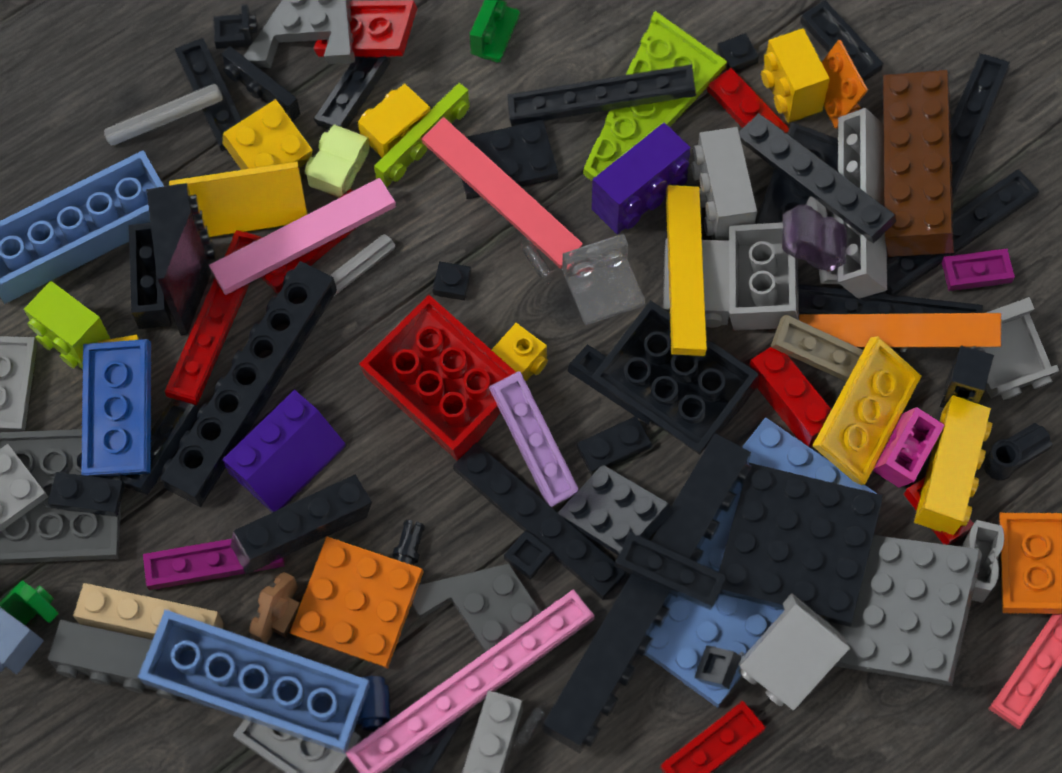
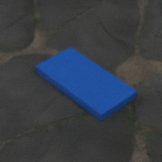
(116, 408)

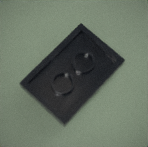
(520, 152)
(612, 507)

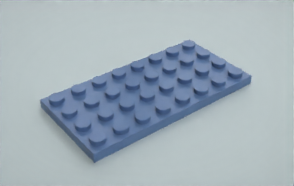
(733, 621)

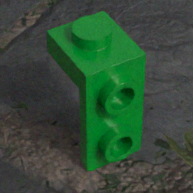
(26, 602)

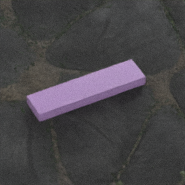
(534, 439)

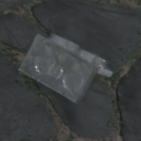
(602, 279)

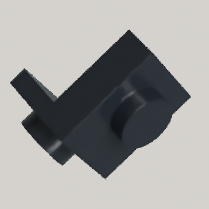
(235, 29)

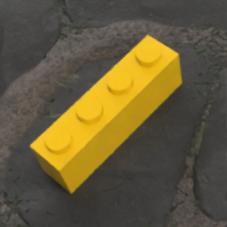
(953, 466)

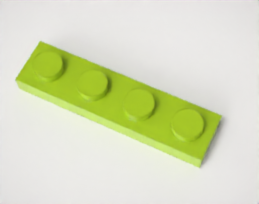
(410, 147)

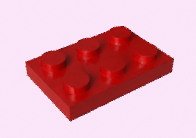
(378, 28)

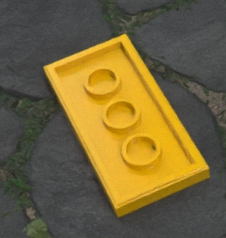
(249, 198)
(867, 411)

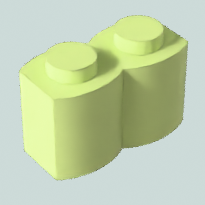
(337, 161)

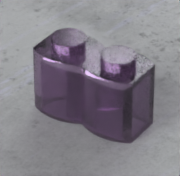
(814, 238)

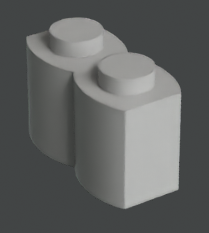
(990, 541)

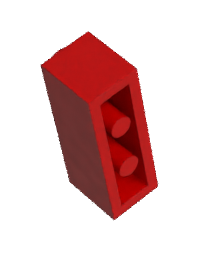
(790, 394)

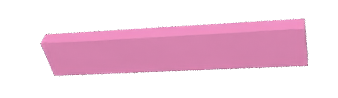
(302, 236)

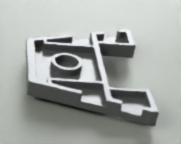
(306, 22)
(488, 600)

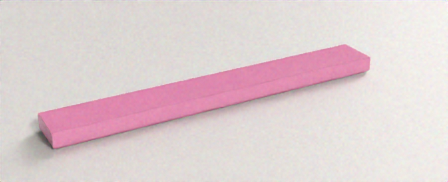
(470, 685)

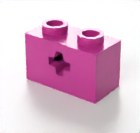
(908, 447)

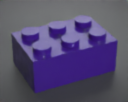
(640, 178)

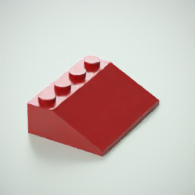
(438, 376)

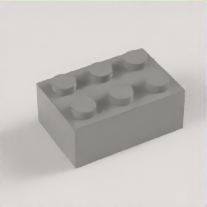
(723, 182)
(760, 277)

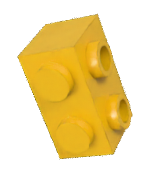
(392, 119)
(522, 351)

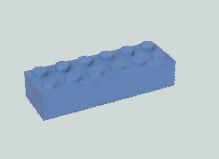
(74, 225)
(254, 681)

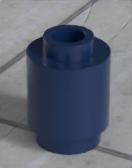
(376, 705)

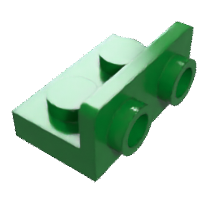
(493, 29)

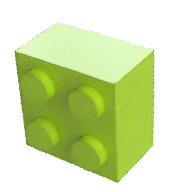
(64, 324)

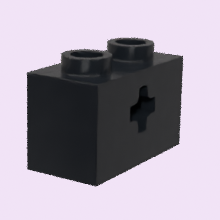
(968, 375)

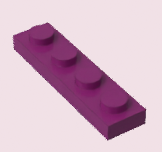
(194, 564)

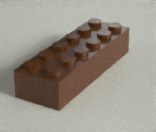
(918, 163)

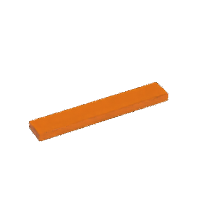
(912, 330)

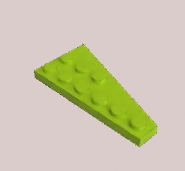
(660, 48)

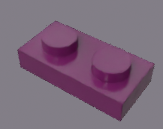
(978, 269)

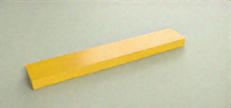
(685, 271)

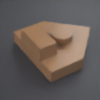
(275, 609)

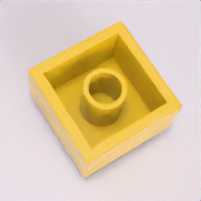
(795, 75)
(266, 139)

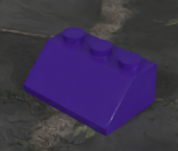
(284, 452)

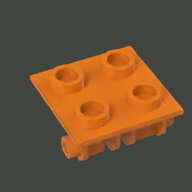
(844, 86)

